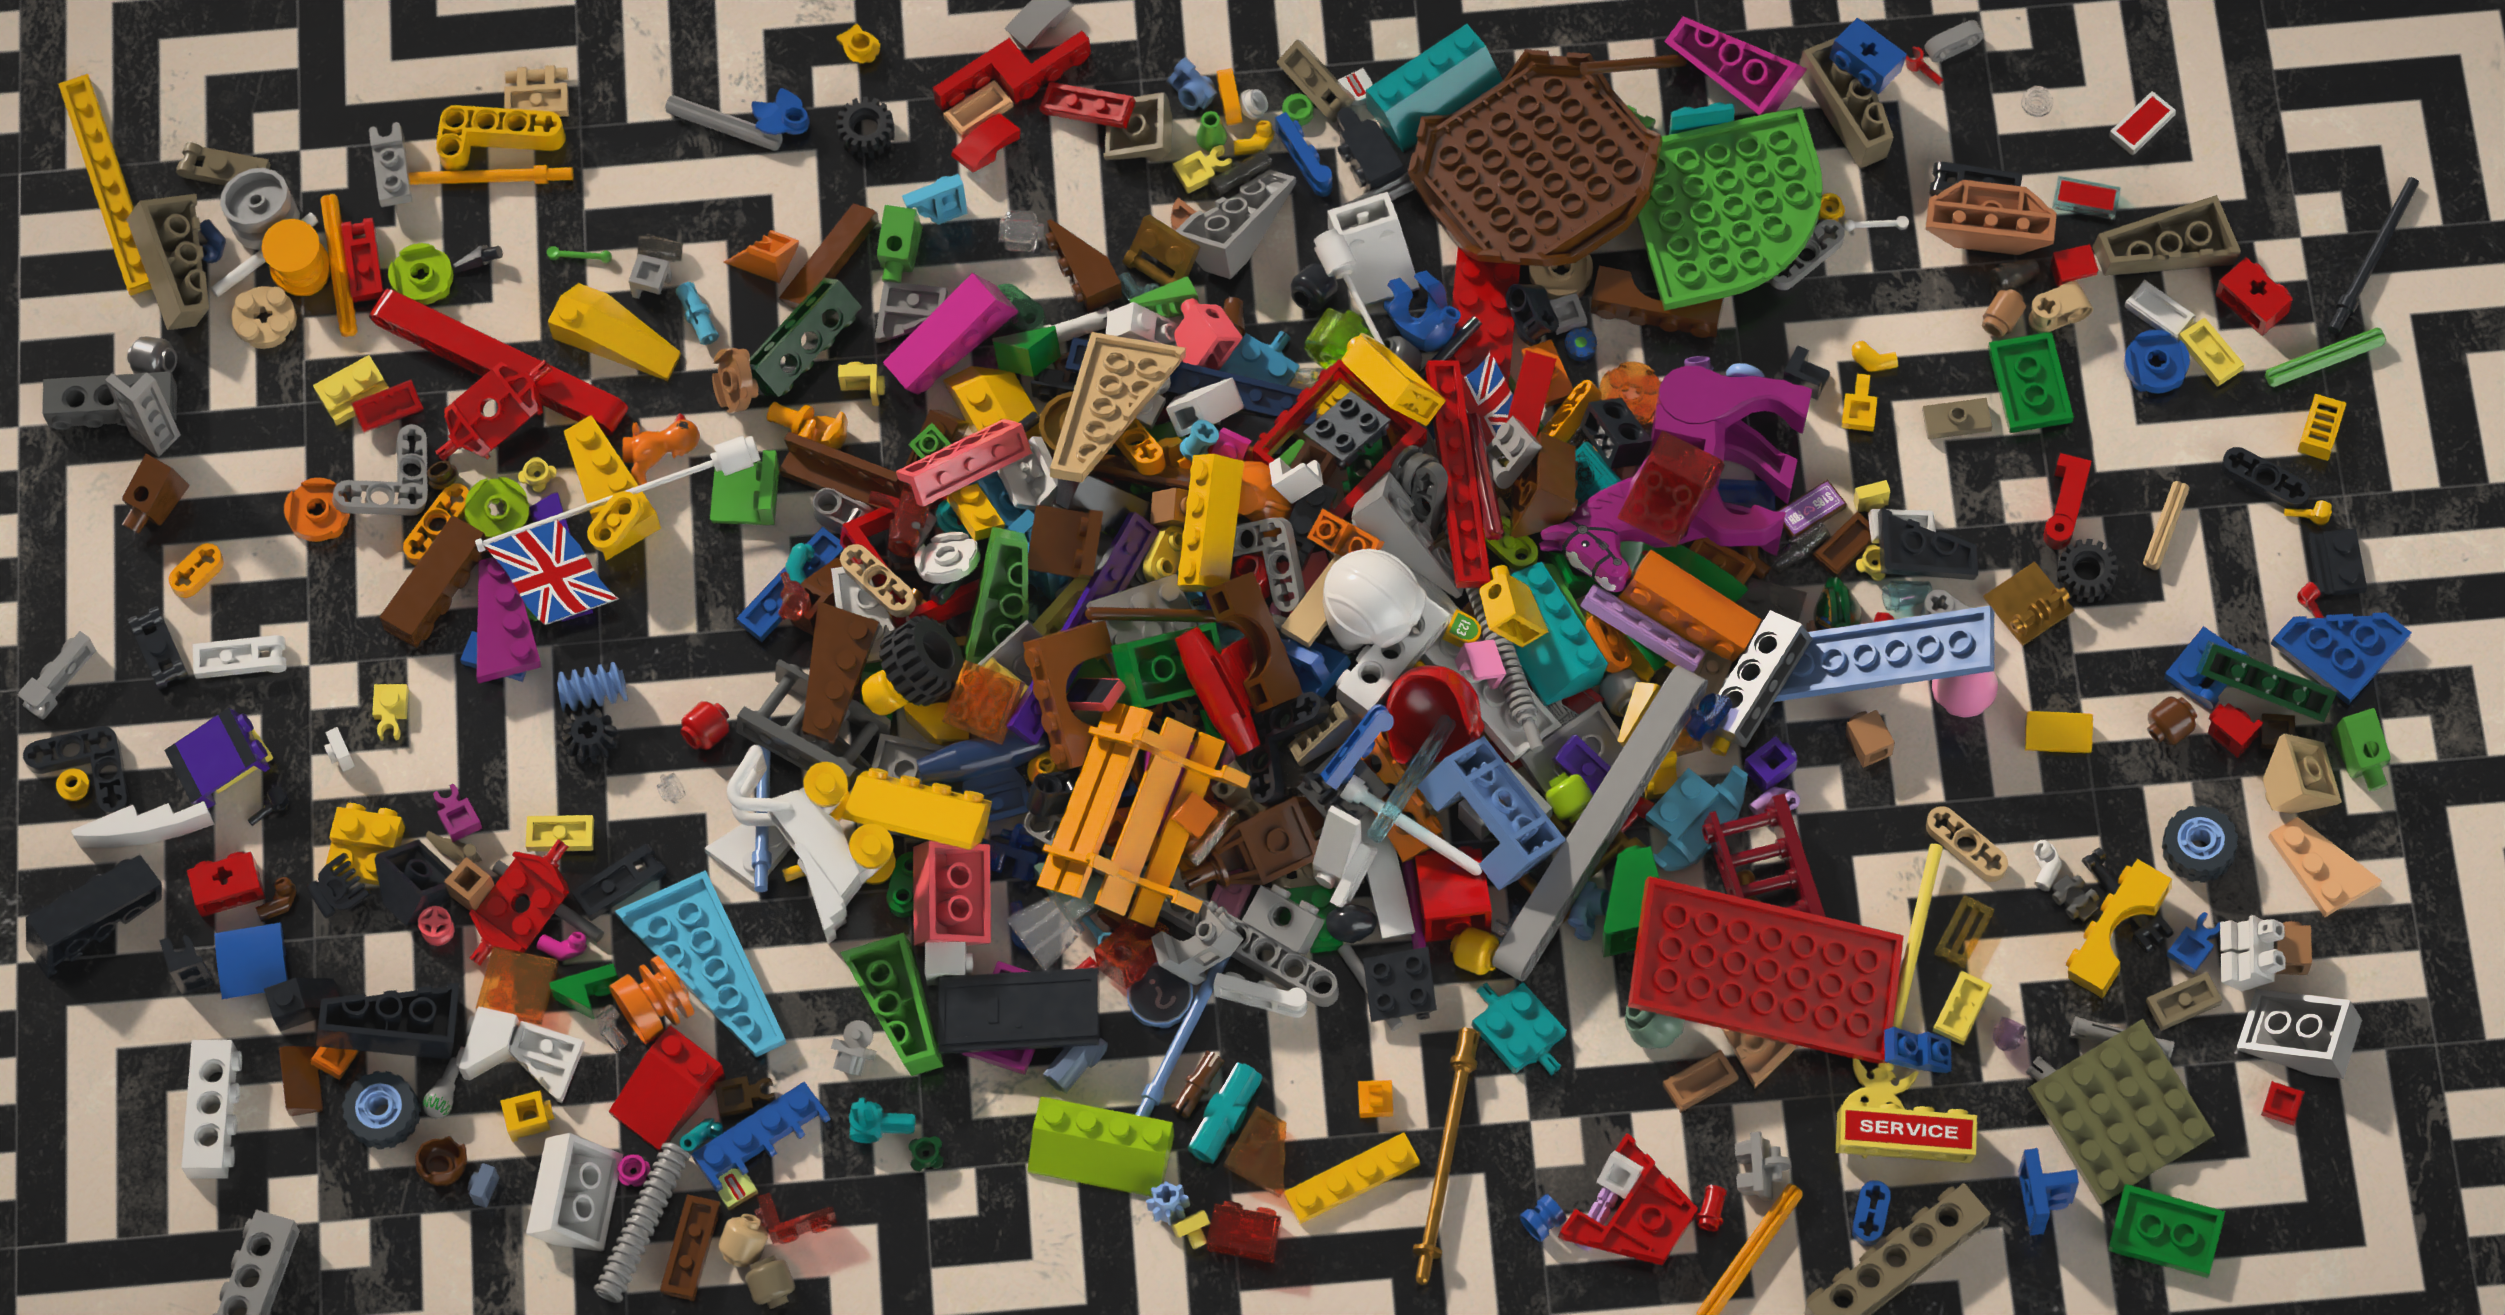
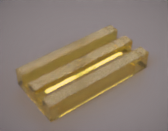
(1952, 955)

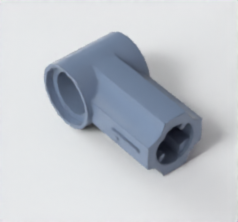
(1072, 1063)

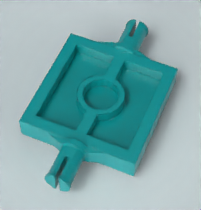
(1519, 1028)

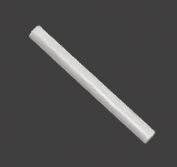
(248, 266)

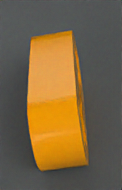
(1229, 96)
(195, 570)

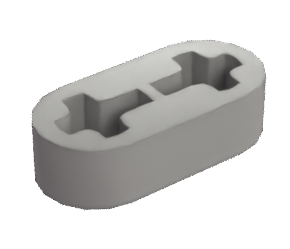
(1954, 41)

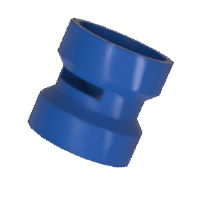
(1543, 1217)

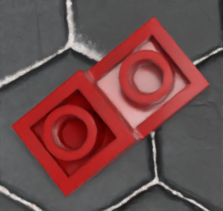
(983, 142)

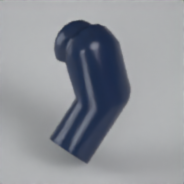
(215, 242)

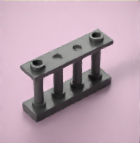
(795, 749)

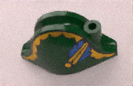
(1836, 606)

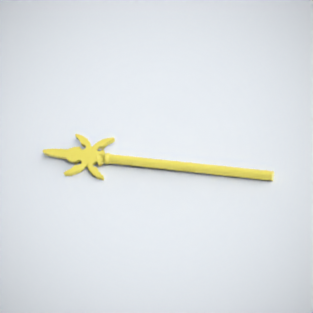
(1880, 1089)

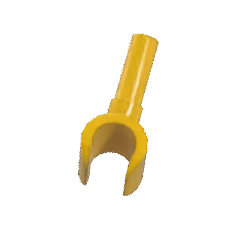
(2319, 515)

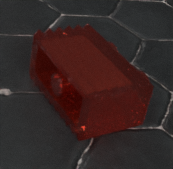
(1244, 1232)

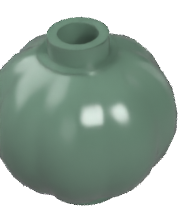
(1652, 1029)

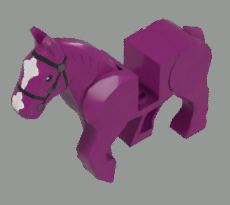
(1707, 414)

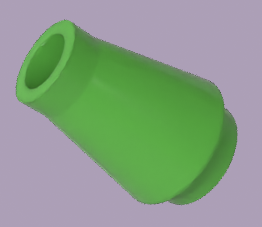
(1211, 131)

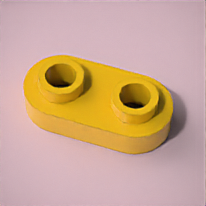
(612, 521)

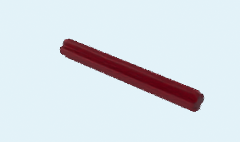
(1486, 490)

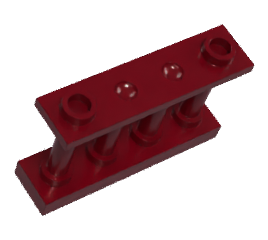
(1786, 846)

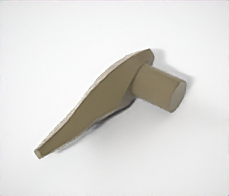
(455, 850)

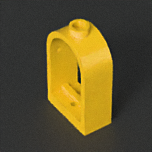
(1392, 379)

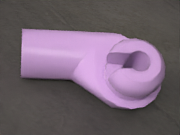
(1759, 805)

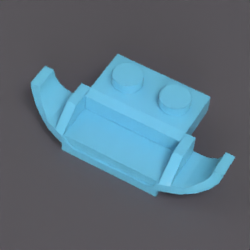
(1683, 813)

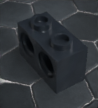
(1615, 433)

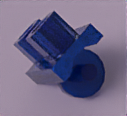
(1025, 859)

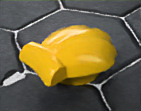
(859, 45)

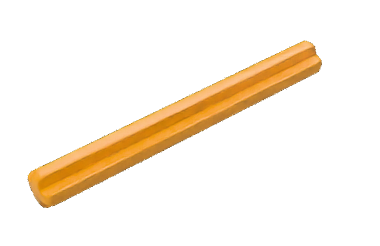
(338, 265)
(1751, 1251)

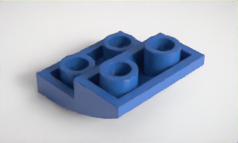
(250, 960)

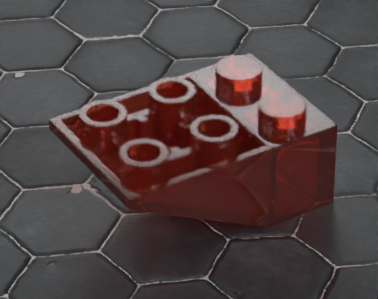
(1671, 489)

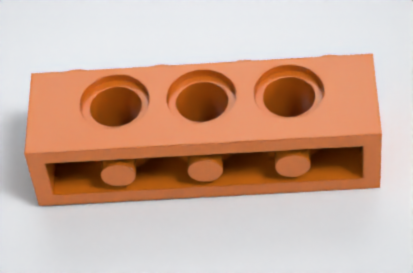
(1391, 772)

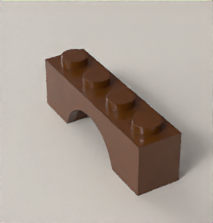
(1619, 298)
(1243, 606)

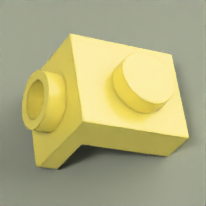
(862, 377)

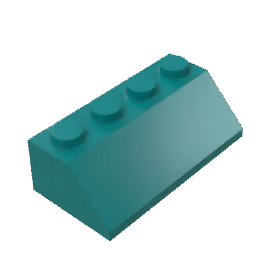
(1432, 85)
(1566, 656)

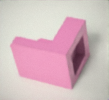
(1483, 662)

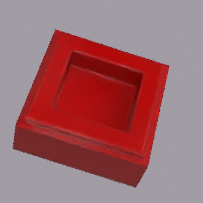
(2282, 1103)

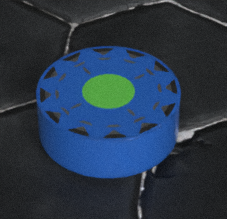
(1580, 344)

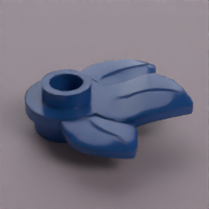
(782, 116)

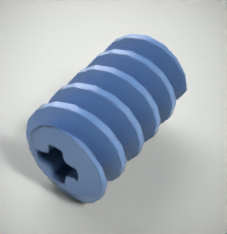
(591, 686)

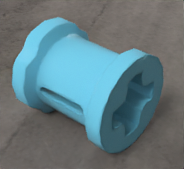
(1201, 437)

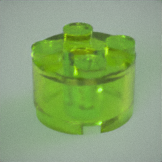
(1331, 335)

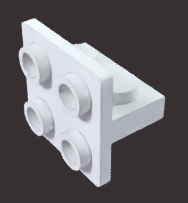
(1029, 478)

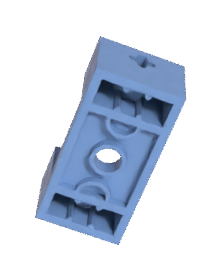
(1521, 828)

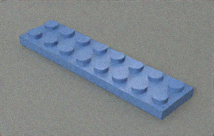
(1893, 653)

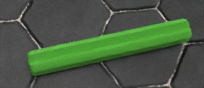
(2325, 357)

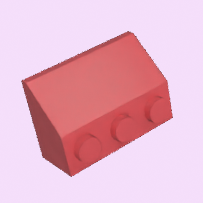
(951, 894)

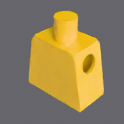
(1511, 608)

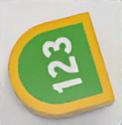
(1462, 629)

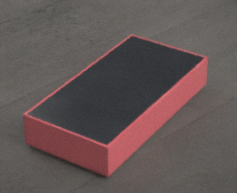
(1095, 694)

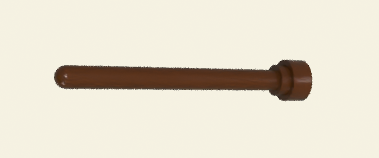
(1154, 615)

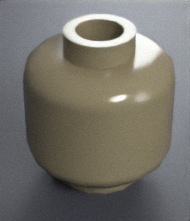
(770, 1282)

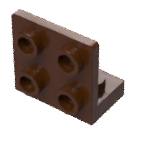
(1064, 541)

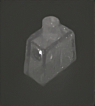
(1049, 926)

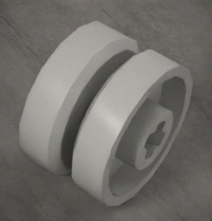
(255, 203)

